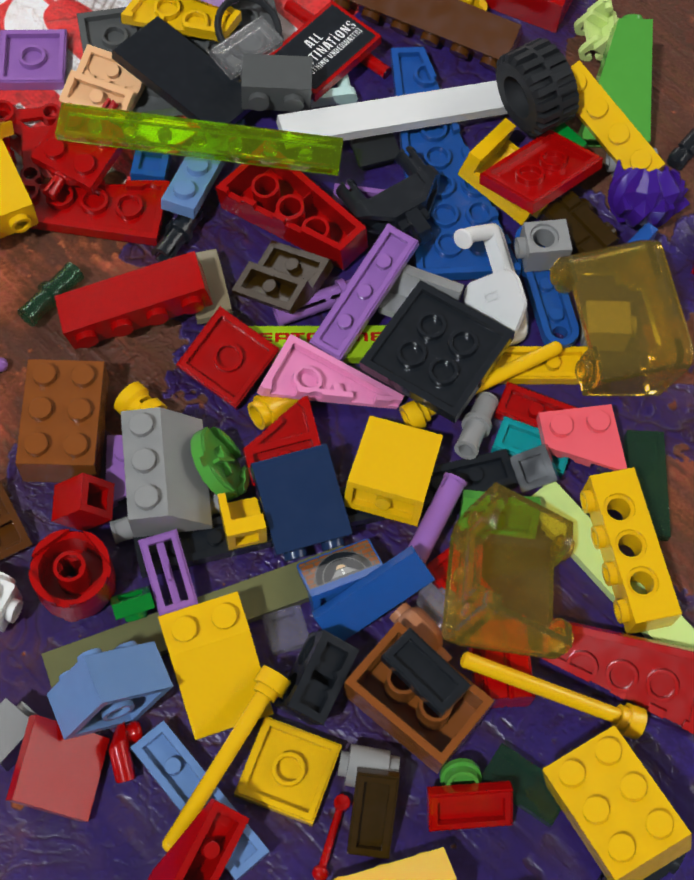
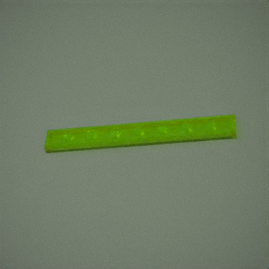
(199, 139)

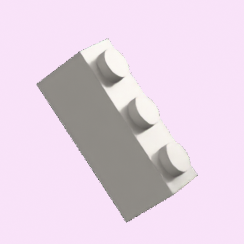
(160, 473)

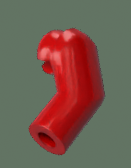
(120, 750)

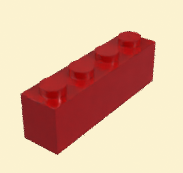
(133, 300)

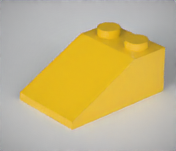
(212, 662)

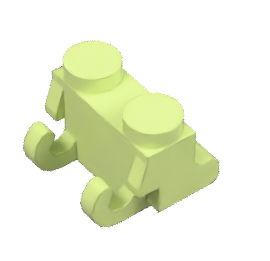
(596, 27)

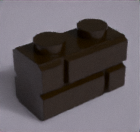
(584, 226)

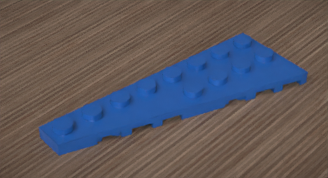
(457, 202)

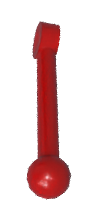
(341, 805)

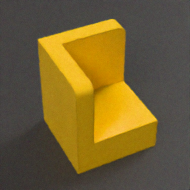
(242, 522)

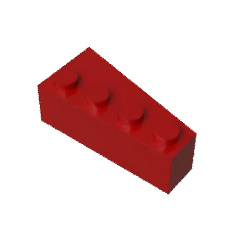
(294, 210)

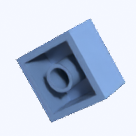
(108, 688)

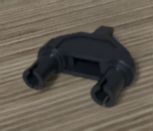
(401, 205)

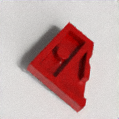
(288, 434)

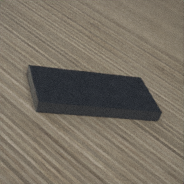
(181, 73)

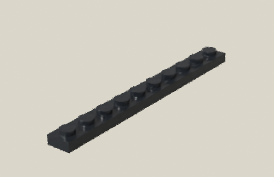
(211, 544)

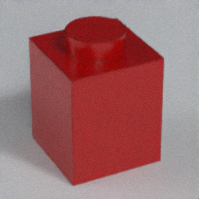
(83, 502)

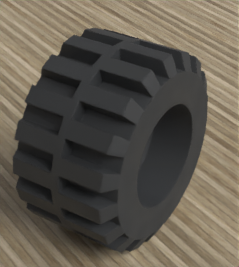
(537, 87)

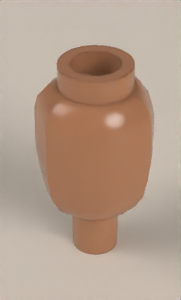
(423, 625)

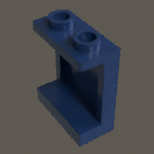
(301, 502)

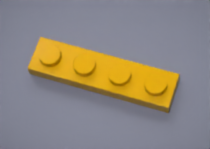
(611, 125)

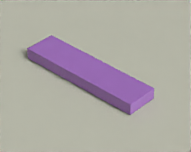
(364, 292)

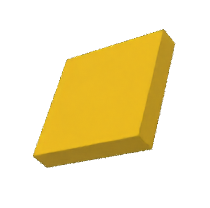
(288, 770)

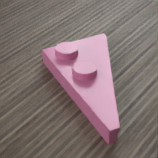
(310, 372)

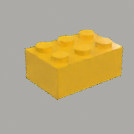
(617, 808)

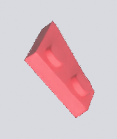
(583, 435)

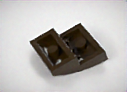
(283, 277)

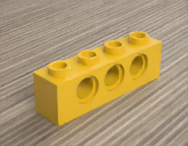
(622, 492)

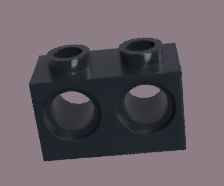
(317, 677)

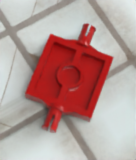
(74, 162)

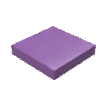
(33, 59)

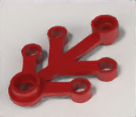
(29, 136)

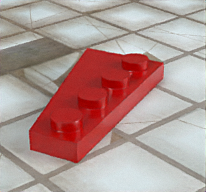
(635, 669)

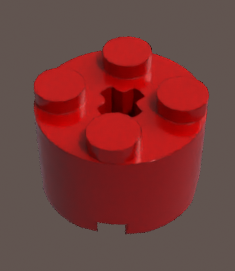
(78, 553)

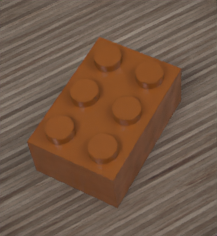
(62, 420)
(405, 715)

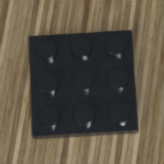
(437, 351)

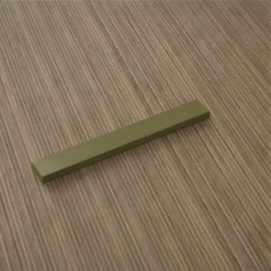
(258, 596)

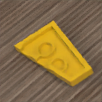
(186, 16)

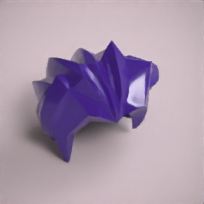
(646, 196)

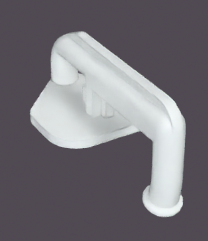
(500, 293)

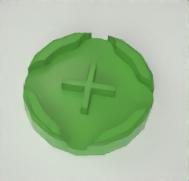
(218, 463)

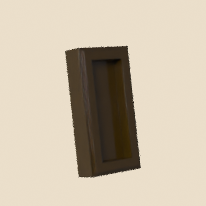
(373, 812)

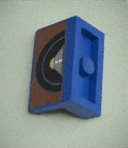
(337, 570)

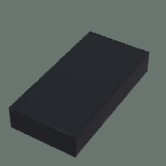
(425, 672)

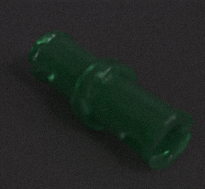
(44, 298)

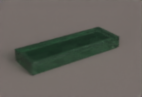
(647, 455)

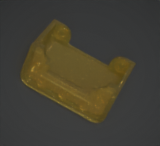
(628, 319)
(505, 577)

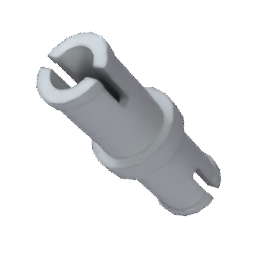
(476, 425)

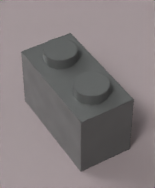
(276, 82)

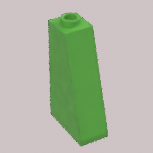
(627, 73)

